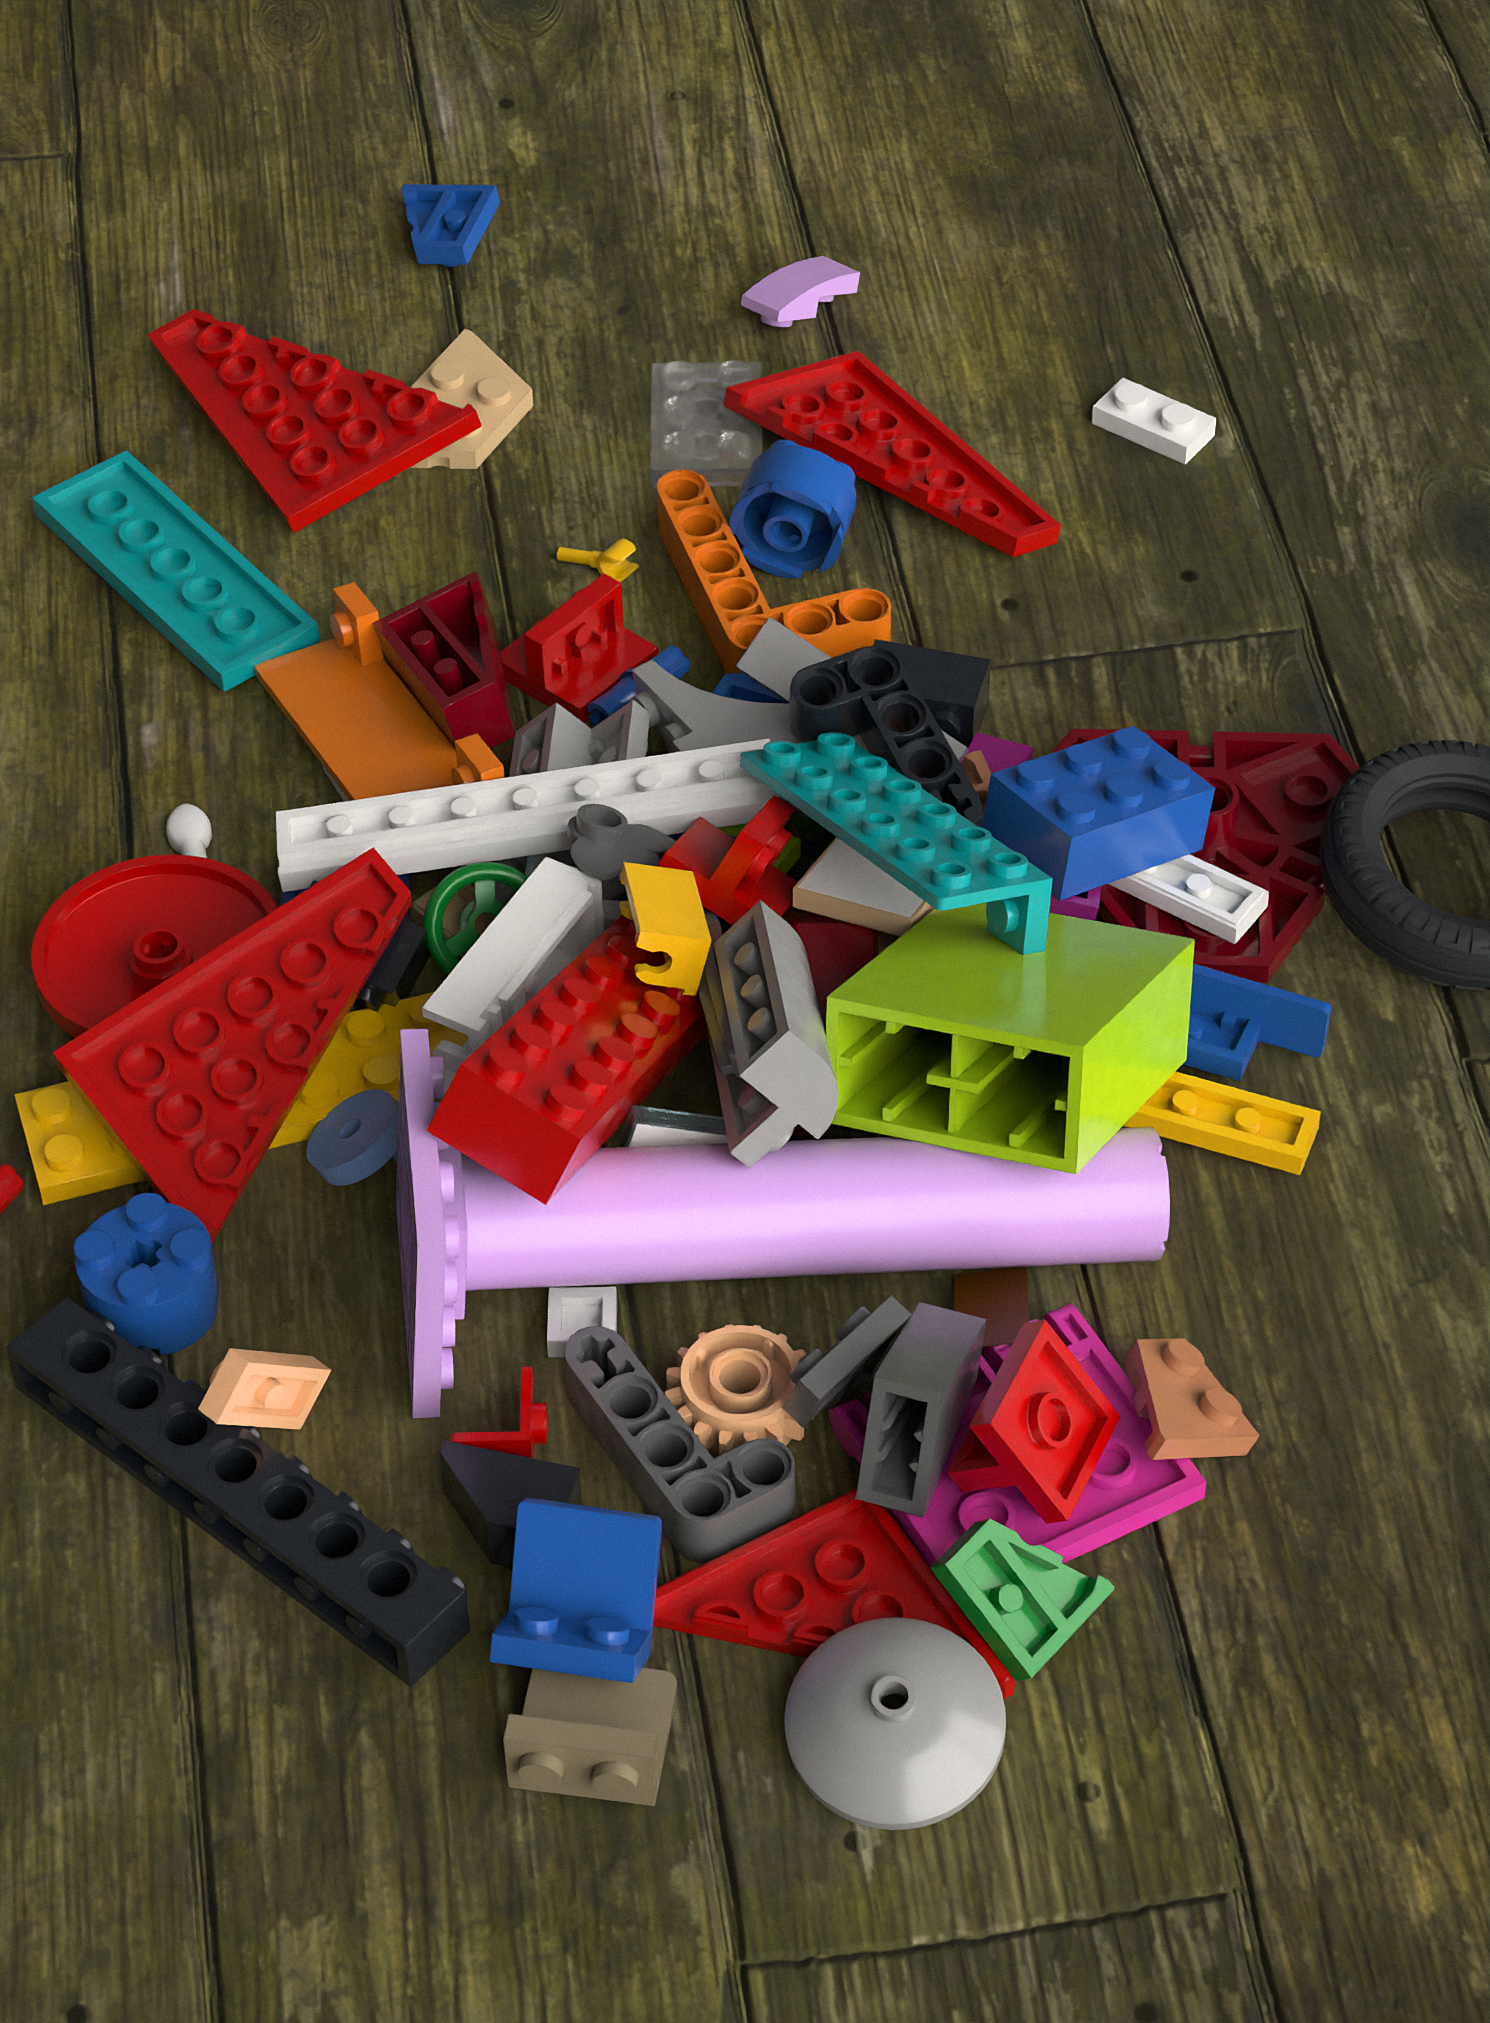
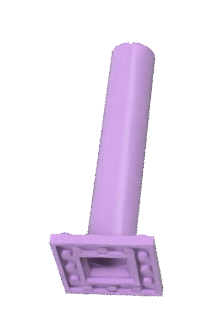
(711, 1217)

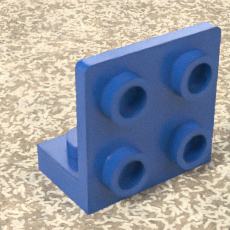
(580, 1591)

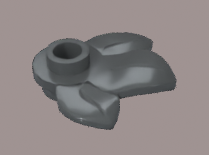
(606, 840)

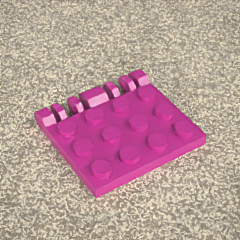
(1118, 1499)

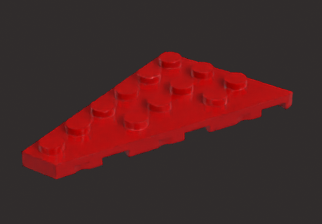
(300, 419)
(222, 1049)

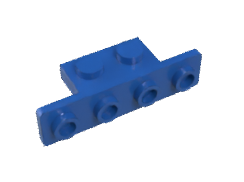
(1237, 1013)

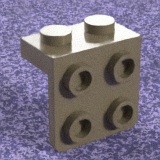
(592, 1736)

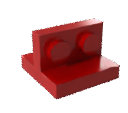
(577, 650)
(740, 871)
(1037, 1427)

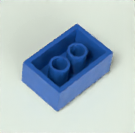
(1099, 810)

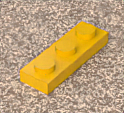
(1230, 1122)

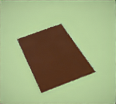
(995, 1296)

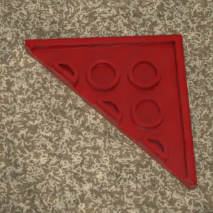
(813, 1581)

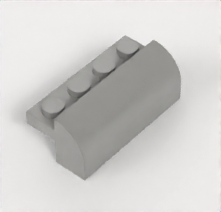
(561, 742)
(774, 1038)

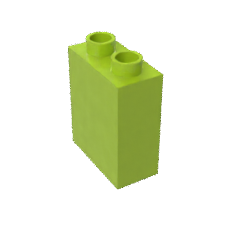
(1008, 1050)

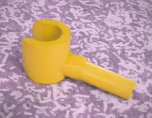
(610, 562)

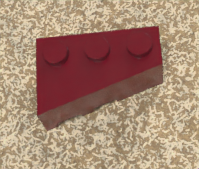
(451, 661)

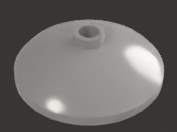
(904, 1762)

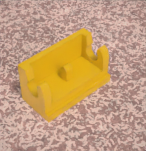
(668, 920)

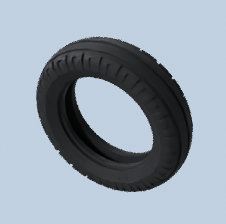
(1364, 889)

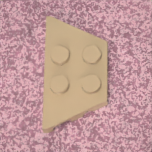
(475, 376)

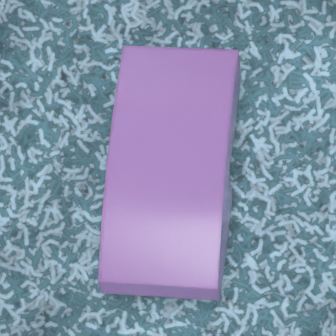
(797, 288)

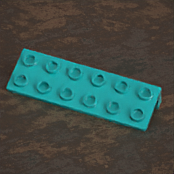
(908, 833)

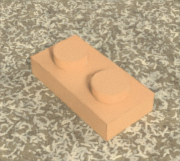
(263, 1389)

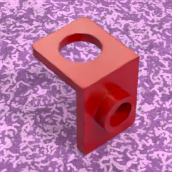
(532, 1426)

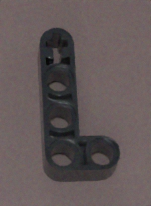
(877, 698)

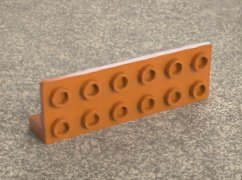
(363, 716)

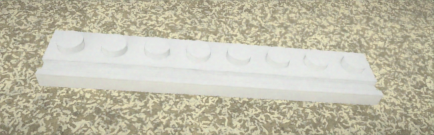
(516, 813)

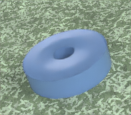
(355, 1138)

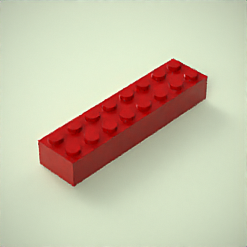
(569, 1066)

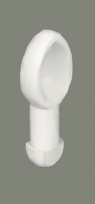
(189, 830)

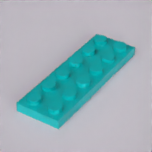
(175, 569)

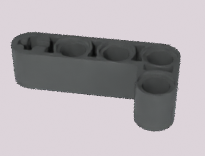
(647, 1433)

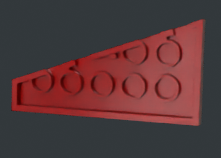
(896, 444)

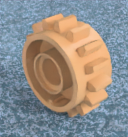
(735, 1387)

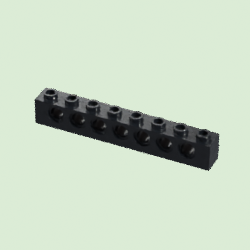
(153, 1430)

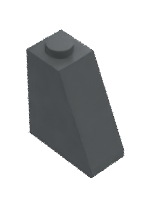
(918, 1407)

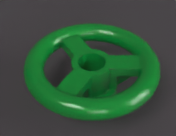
(484, 878)

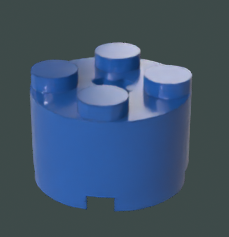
(794, 510)
(150, 1273)

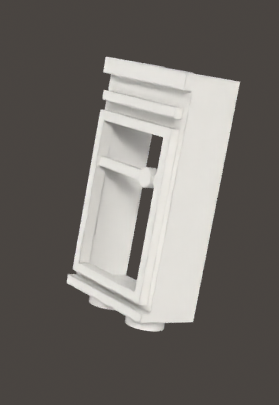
(516, 956)

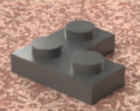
(834, 1376)

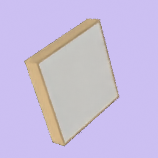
(857, 892)

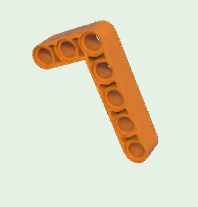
(728, 593)

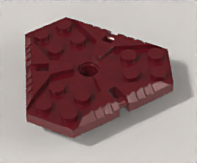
(1259, 828)

